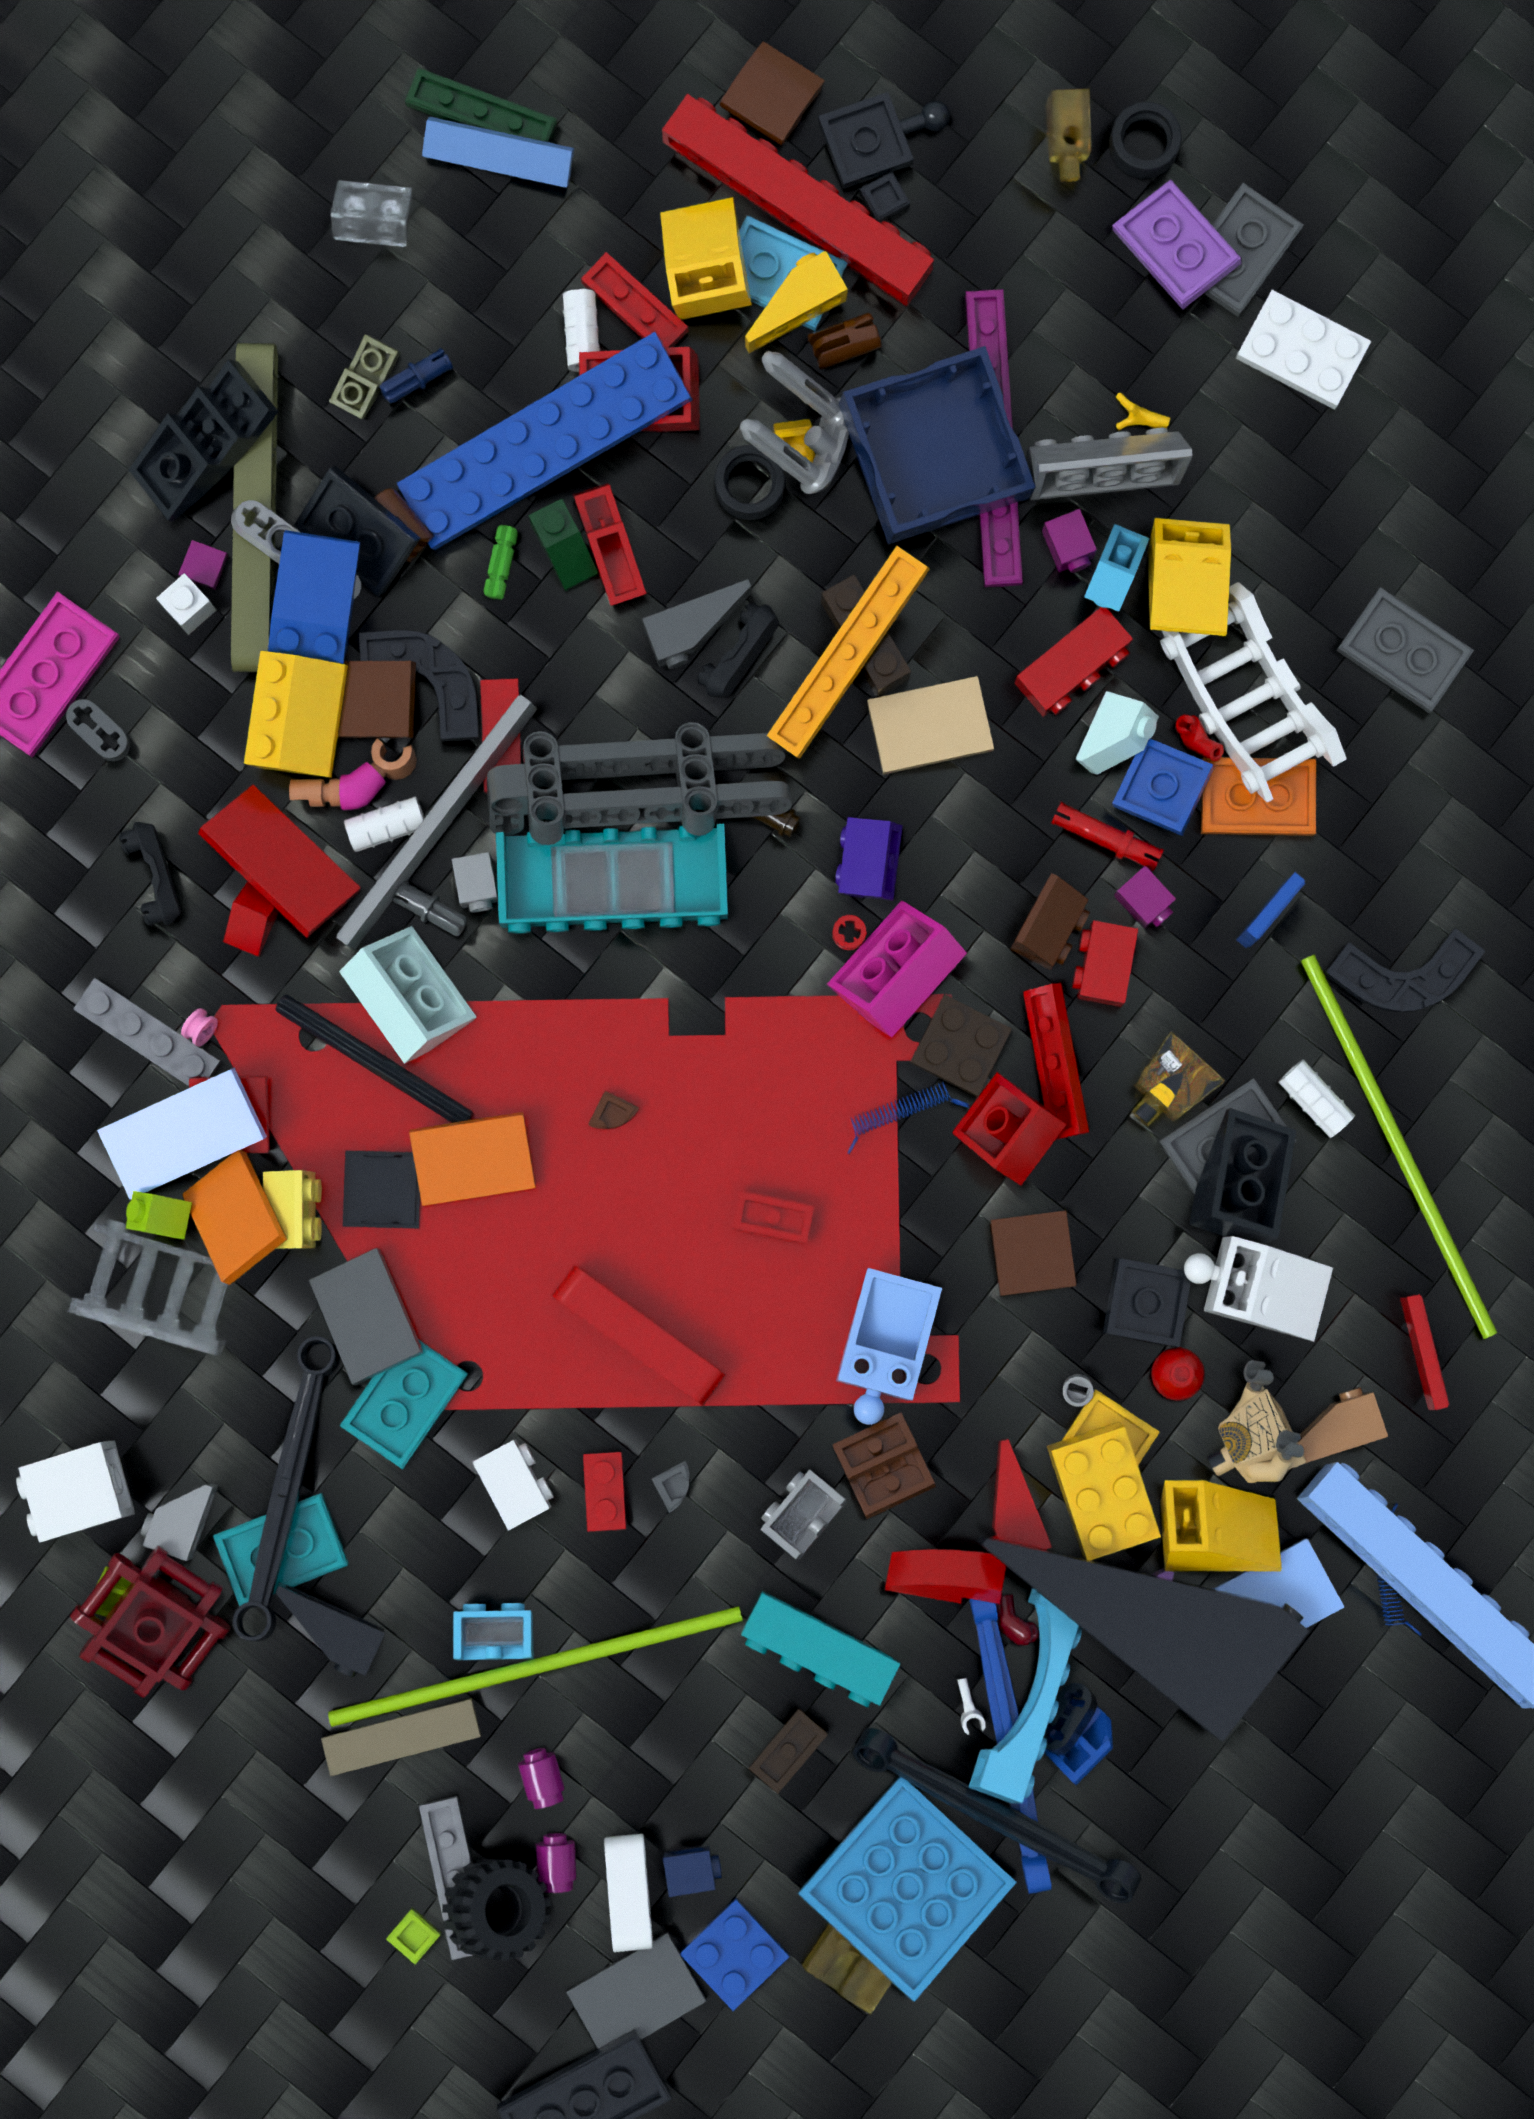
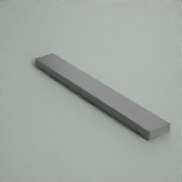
(437, 821)

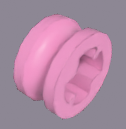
(199, 1027)

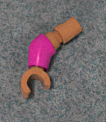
(358, 787)

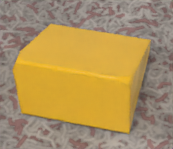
(793, 434)

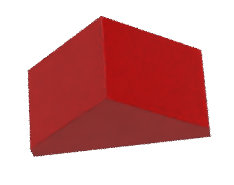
(250, 921)

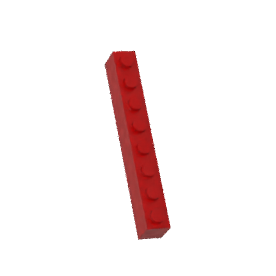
(798, 199)

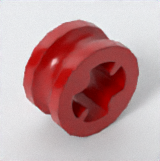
(839, 939)

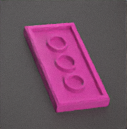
(50, 671)

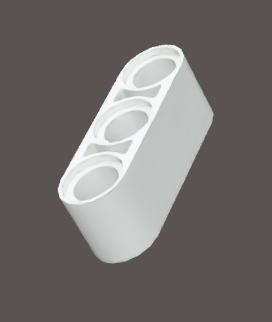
(628, 1892)

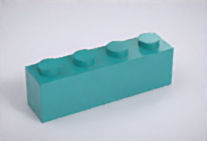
(820, 1648)

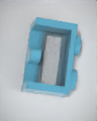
(493, 1634)

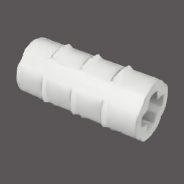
(580, 325)
(384, 824)
(1316, 1098)

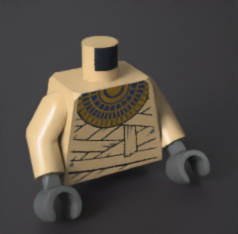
(1257, 1434)

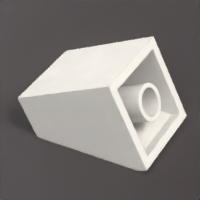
(75, 1491)

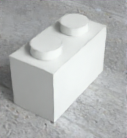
(513, 1483)

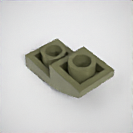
(362, 380)

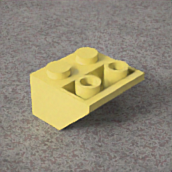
(293, 1202)

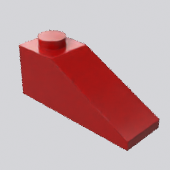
(1014, 1509)

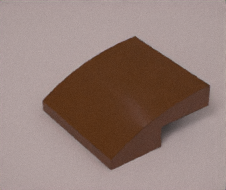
(772, 93)
(884, 1465)

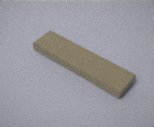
(401, 1737)

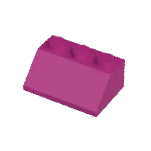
(897, 968)

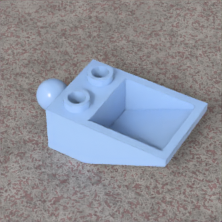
(890, 1334)

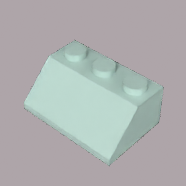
(407, 993)

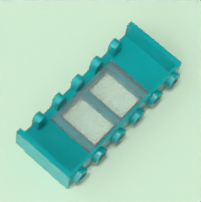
(612, 879)

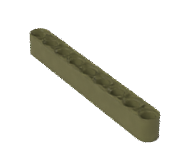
(254, 480)

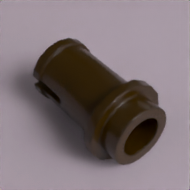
(784, 823)

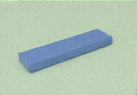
(497, 152)

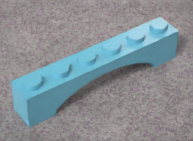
(1008, 1766)

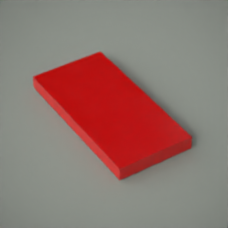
(279, 860)

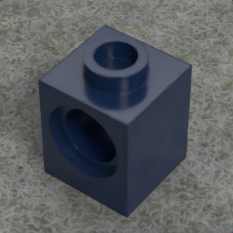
(691, 1871)

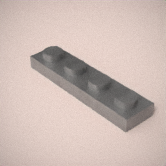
(145, 1033)
(447, 1850)

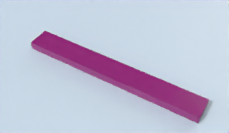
(1000, 526)

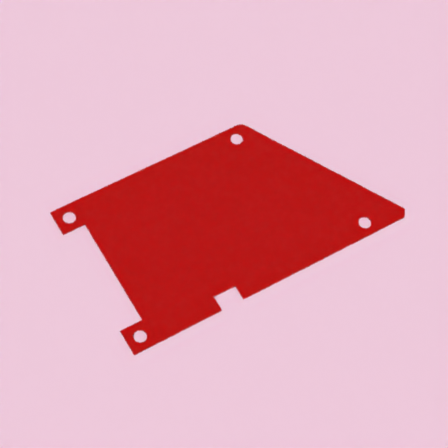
(627, 1204)

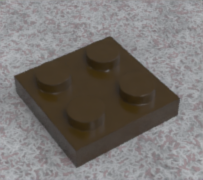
(960, 1045)

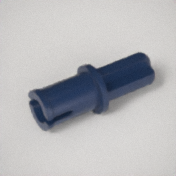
(416, 376)

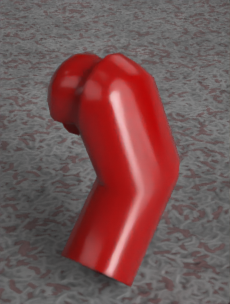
(1196, 738)

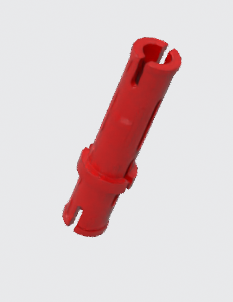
(1107, 836)

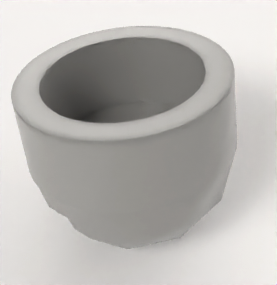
(1074, 1396)

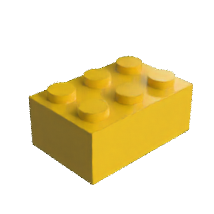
(1103, 1491)

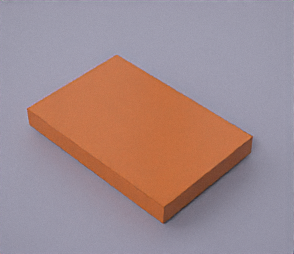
(1232, 809)
(472, 1158)
(234, 1217)

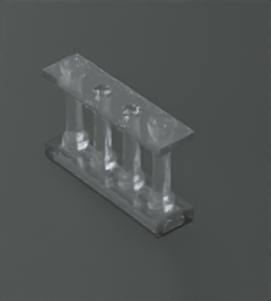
(130, 1314)

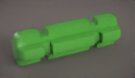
(500, 562)

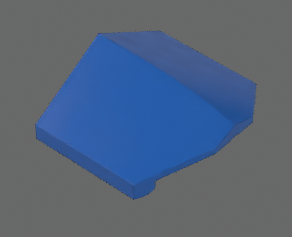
(1089, 1749)

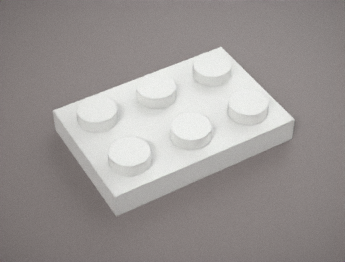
(1303, 349)

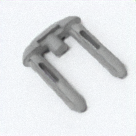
(826, 440)

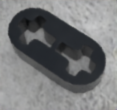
(1069, 1719)

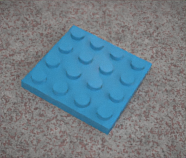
(906, 1888)

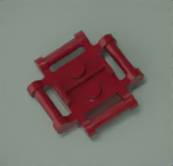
(150, 1623)

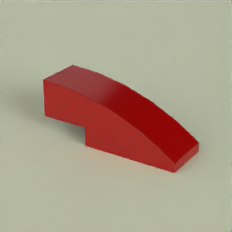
(609, 544)
(946, 1575)

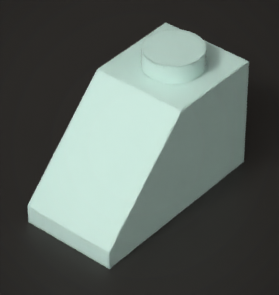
(1116, 732)

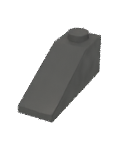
(688, 626)

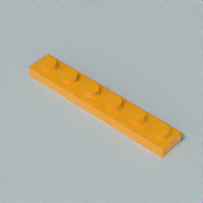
(848, 652)

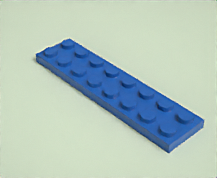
(545, 440)

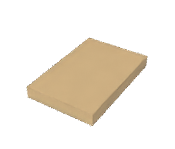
(930, 725)

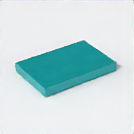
(404, 1404)
(310, 1550)

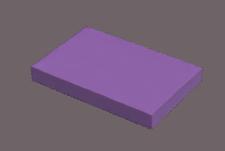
(1176, 244)

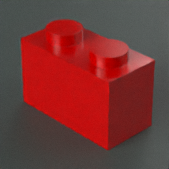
(1106, 963)

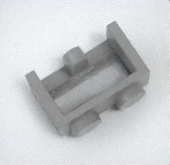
(802, 1514)

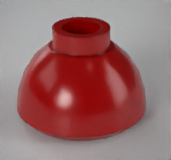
(1178, 1373)

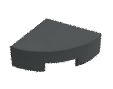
(673, 1485)

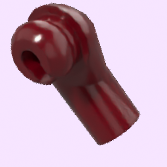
(1013, 1626)

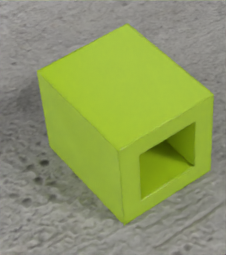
(158, 1215)

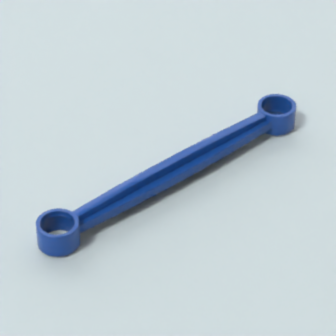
(1004, 1715)

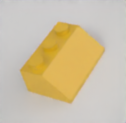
(295, 714)

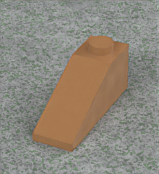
(1344, 1425)

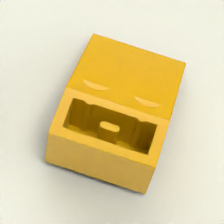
(704, 259)
(1189, 576)
(1218, 1528)

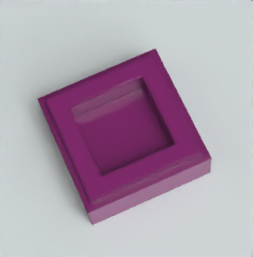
(204, 564)

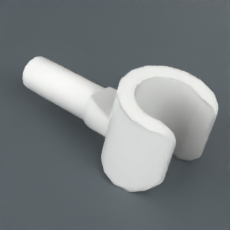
(968, 1706)

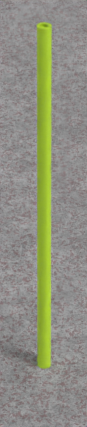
(1399, 1147)
(535, 1666)

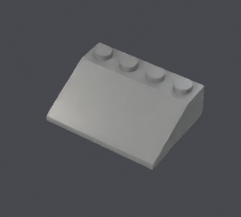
(1108, 464)

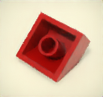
(1009, 1129)

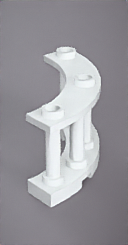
(1280, 683)

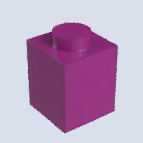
(1069, 542)
(1146, 898)

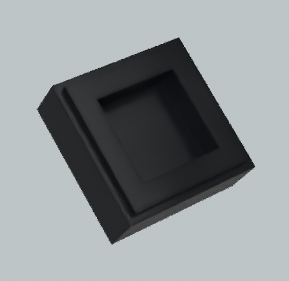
(884, 197)

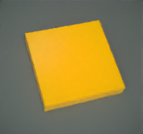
(1103, 1412)

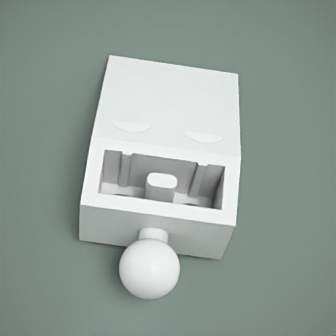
(1266, 1290)

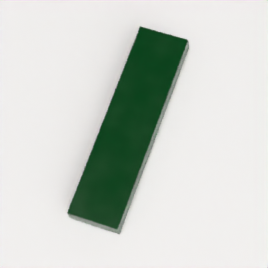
(476, 108)

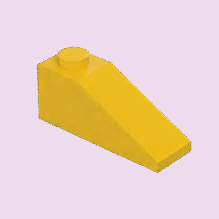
(805, 294)

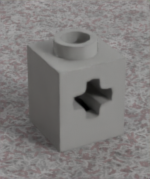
(475, 881)

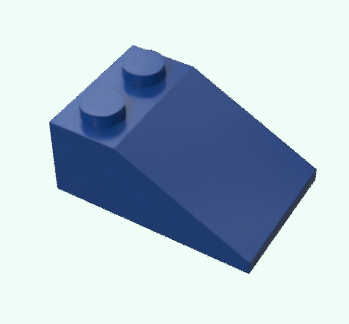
(314, 596)

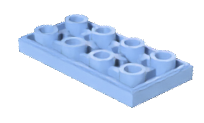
(182, 1133)
(1299, 1584)

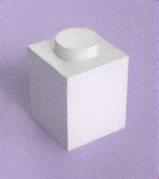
(186, 604)

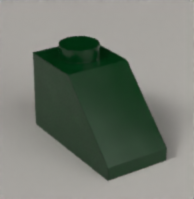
(563, 544)

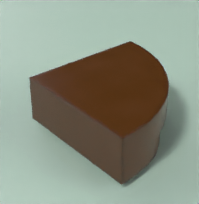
(612, 1112)

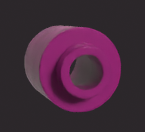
(541, 1778)
(556, 1862)

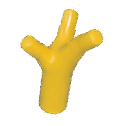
(1140, 416)

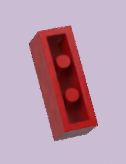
(1074, 662)

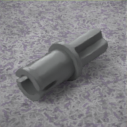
(430, 908)

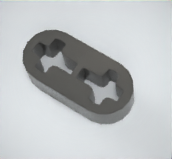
(91, 736)

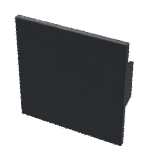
(380, 1190)

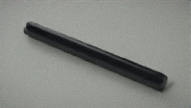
(372, 1060)

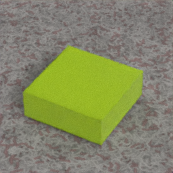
(414, 1935)

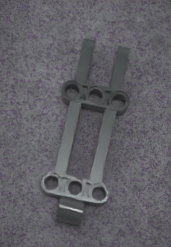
(516, 792)

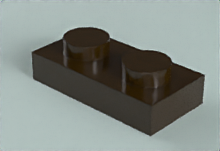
(788, 1750)

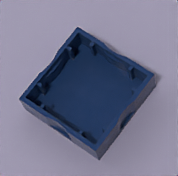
(936, 445)

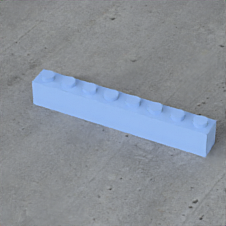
(1424, 1578)

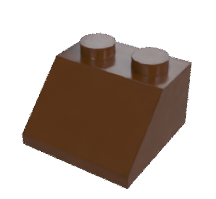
(1051, 922)

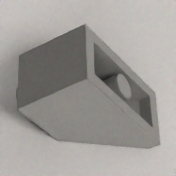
(179, 1523)

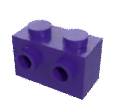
(869, 858)

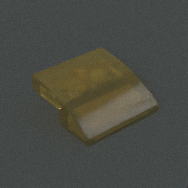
(846, 1970)

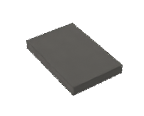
(1260, 236)
(1405, 650)
(1192, 1142)
(366, 1316)
(637, 1993)

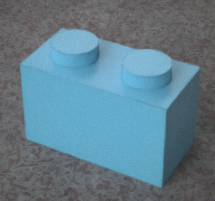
(1116, 568)

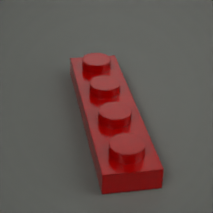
(1056, 1057)

